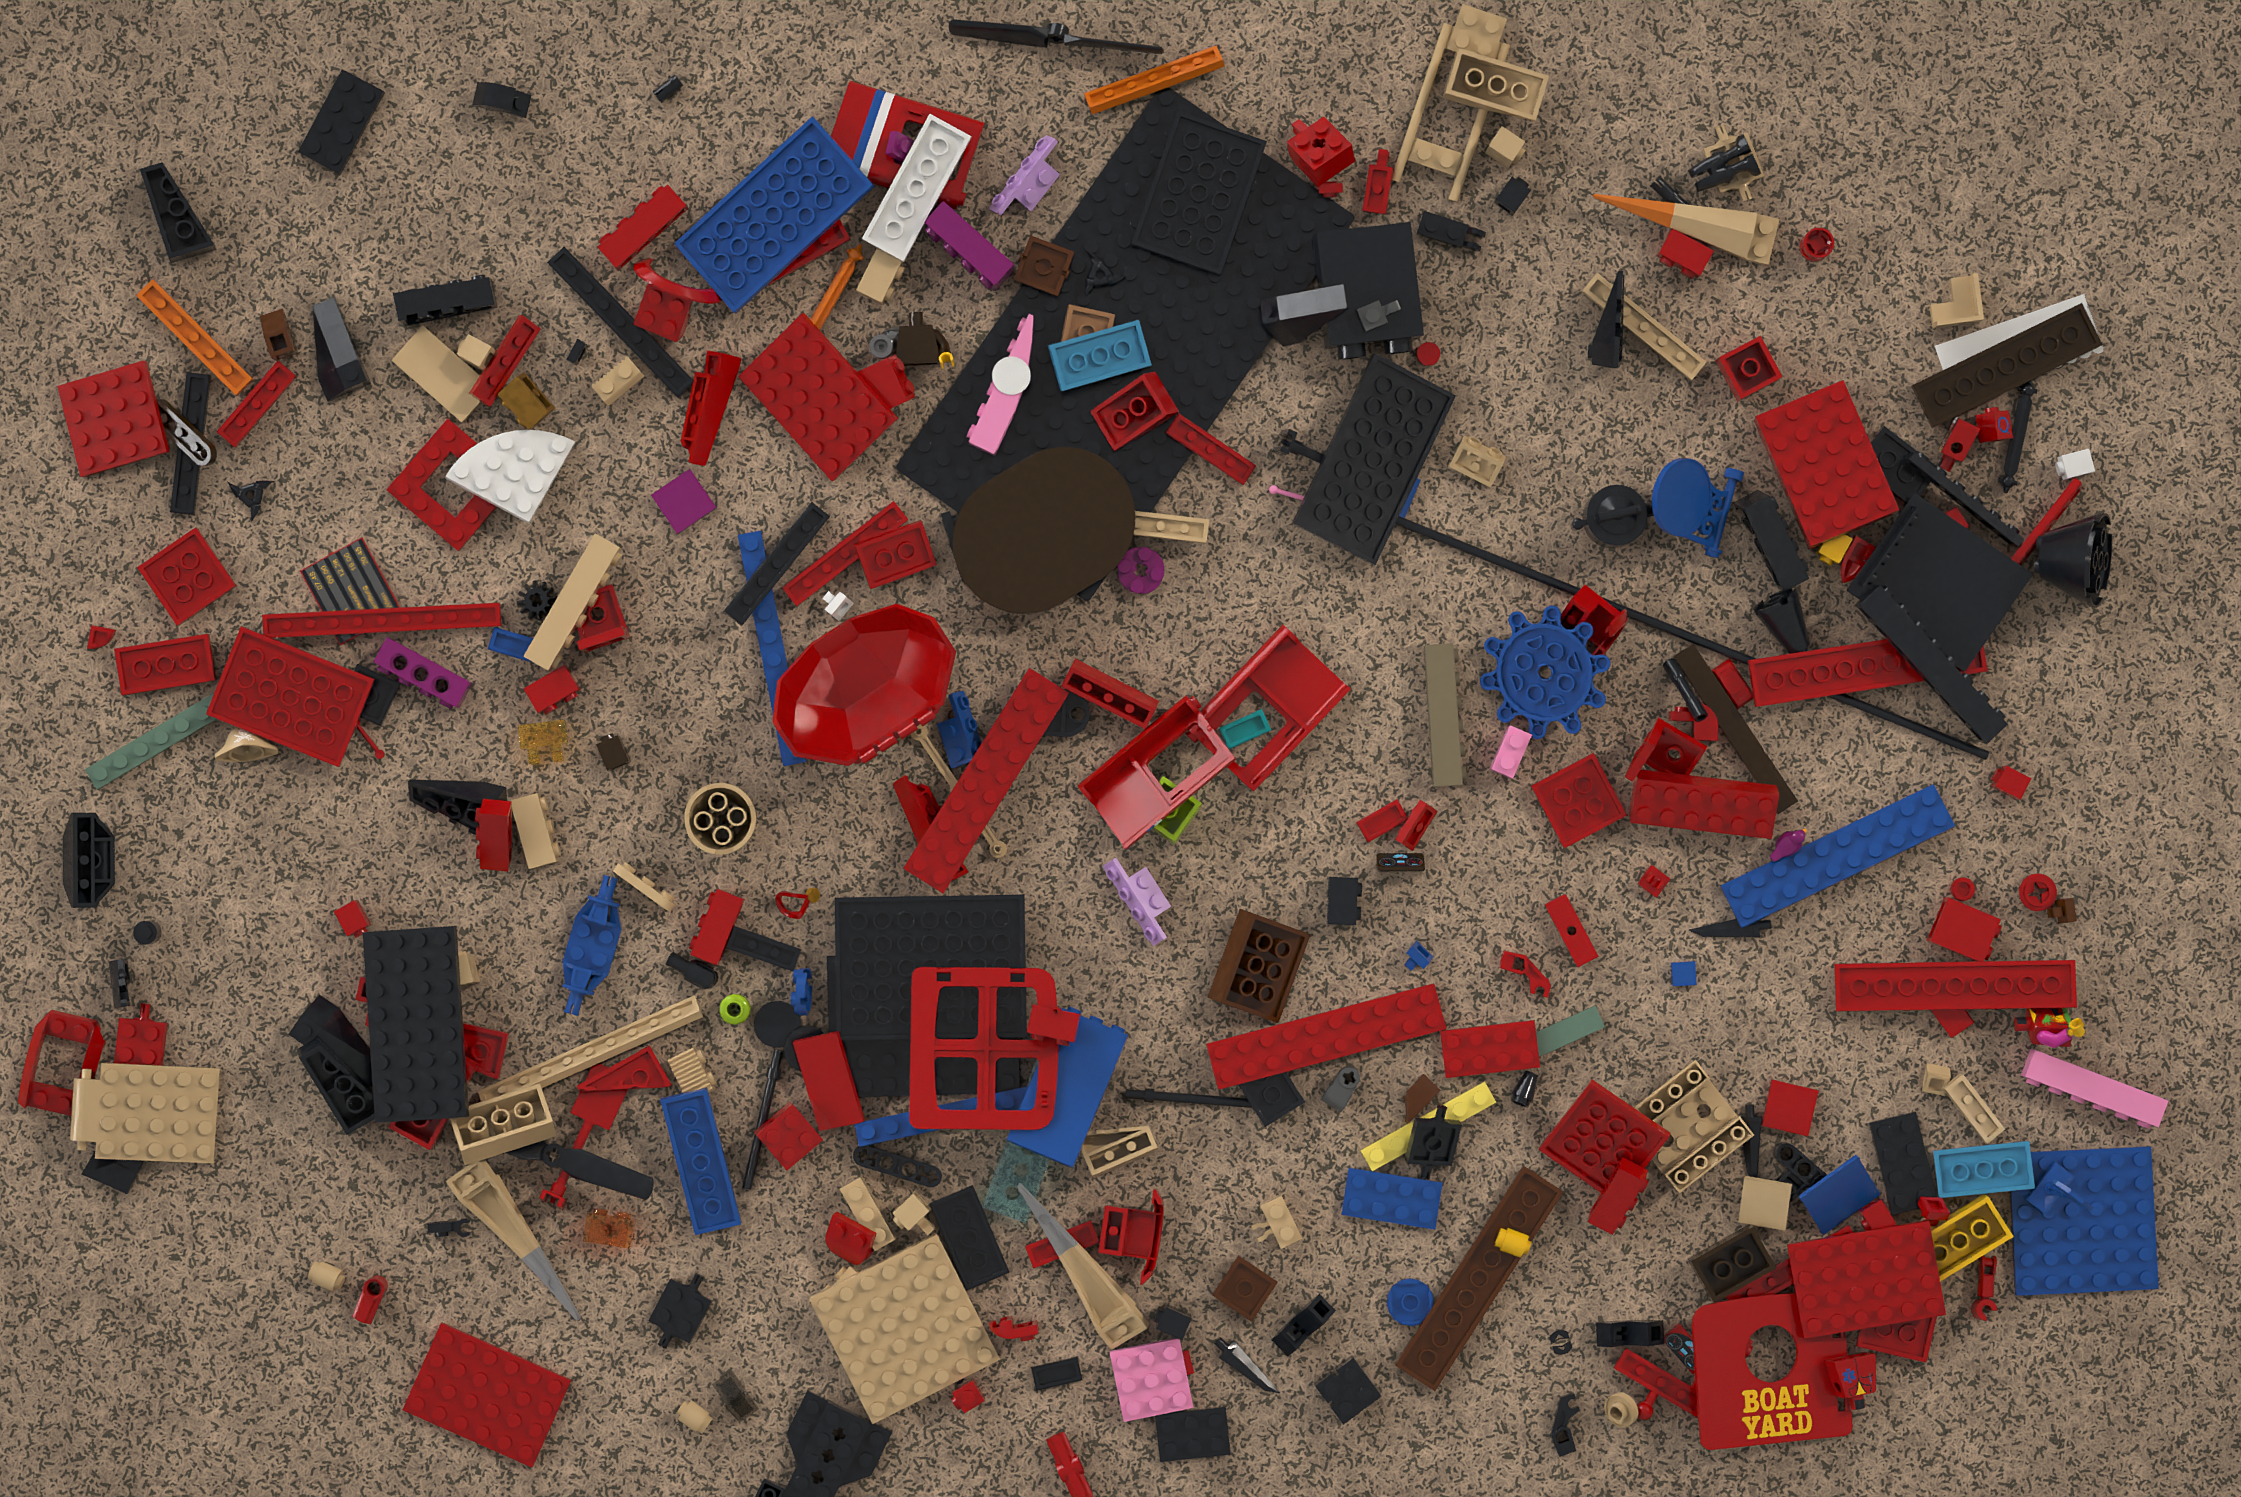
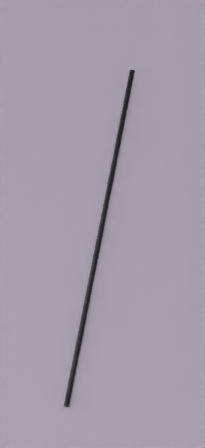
(1681, 633)

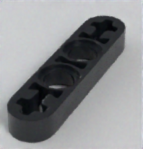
(898, 1162)

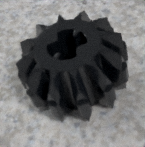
(529, 604)

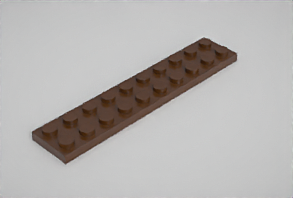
(1476, 1280)

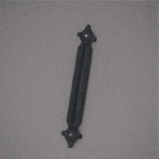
(2018, 431)

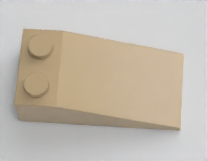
(1495, 85)

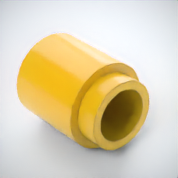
(1513, 1242)

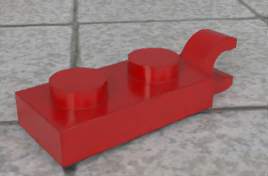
(1378, 185)

